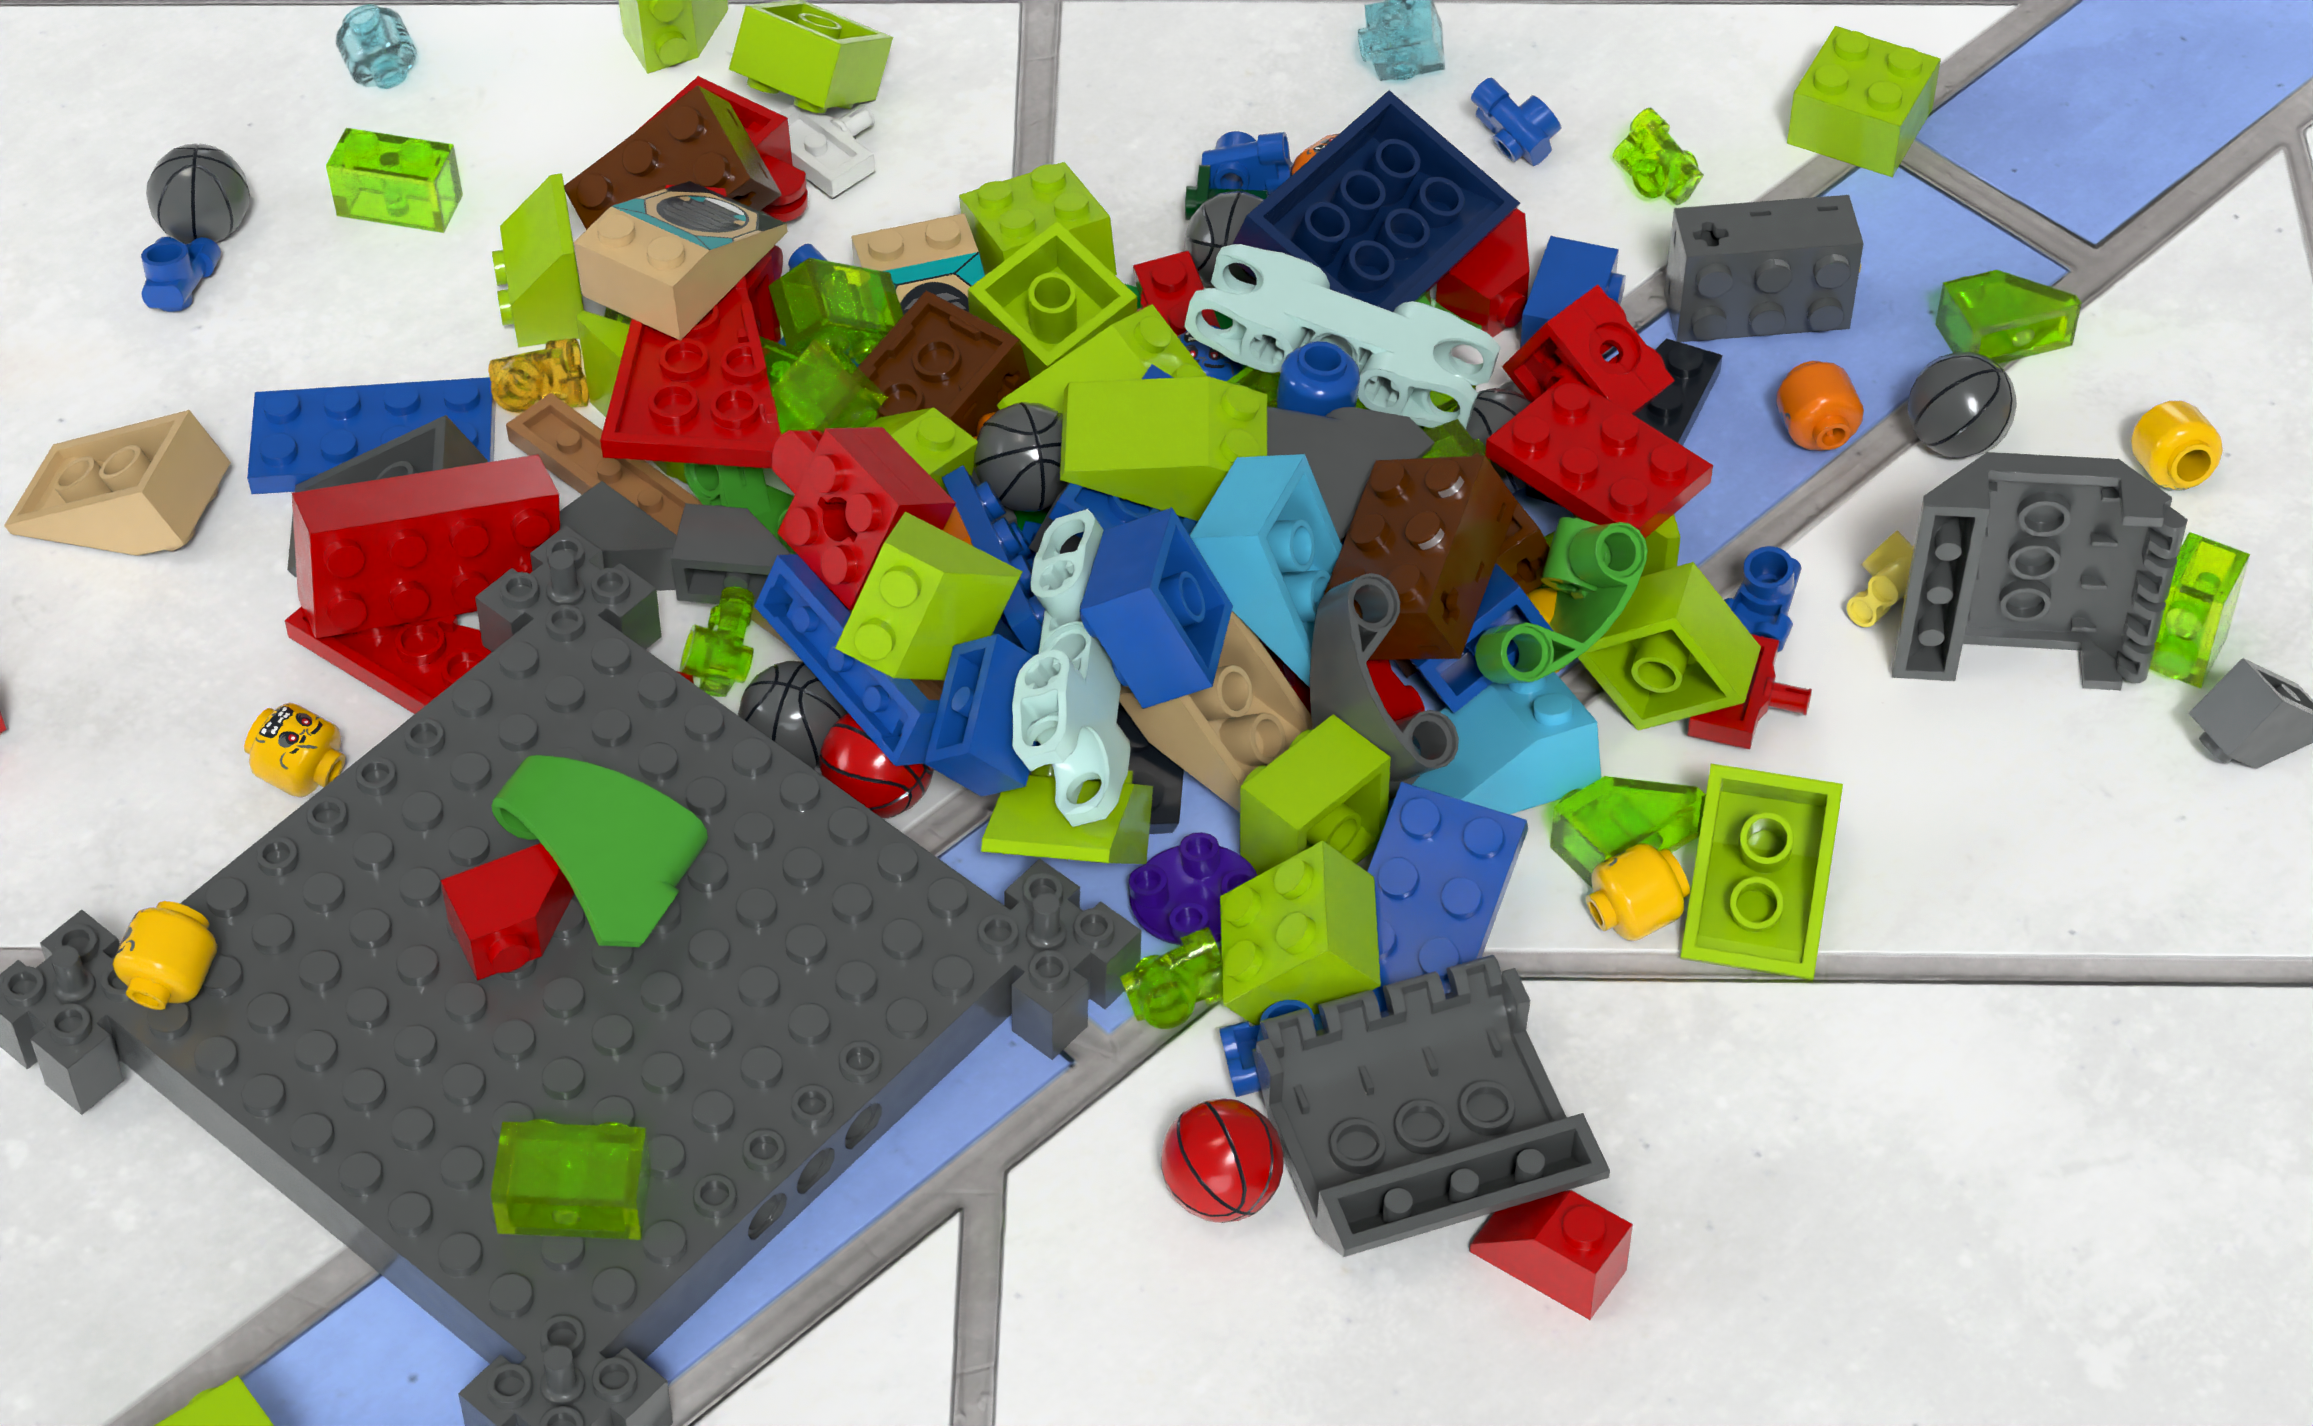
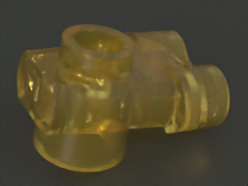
(530, 376)

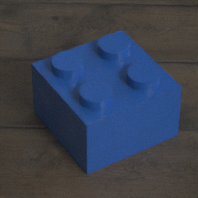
(1156, 609)

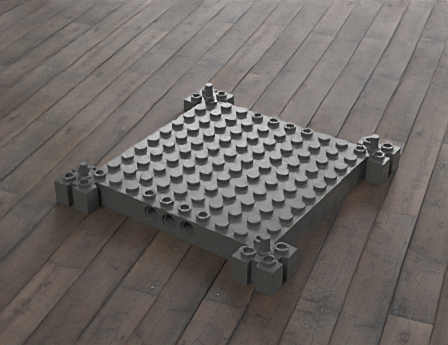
(755, 1034)

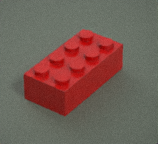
(417, 542)

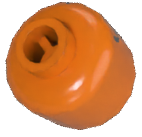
(1819, 405)

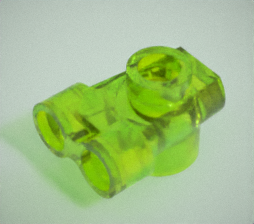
(1656, 160)
(718, 651)
(1169, 985)

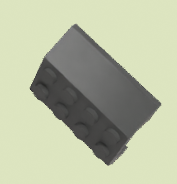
(2040, 560)
(1419, 1108)

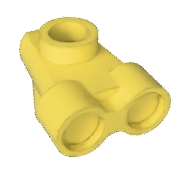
(1889, 571)

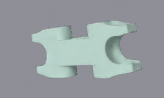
(1396, 352)
(1069, 689)

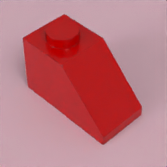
(1491, 279)
(506, 909)
(1559, 1248)

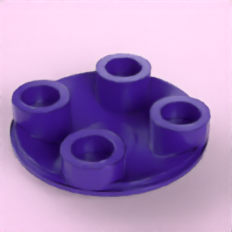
(1183, 887)

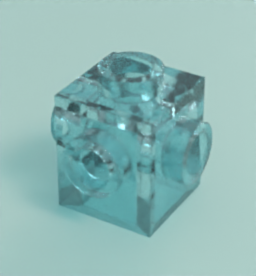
(1402, 38)

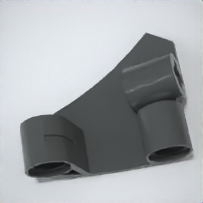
(1344, 450)
(1344, 686)

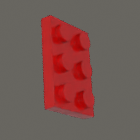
(1598, 458)

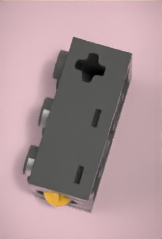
(1763, 268)

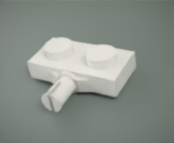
(828, 149)

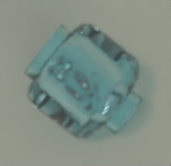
(376, 46)

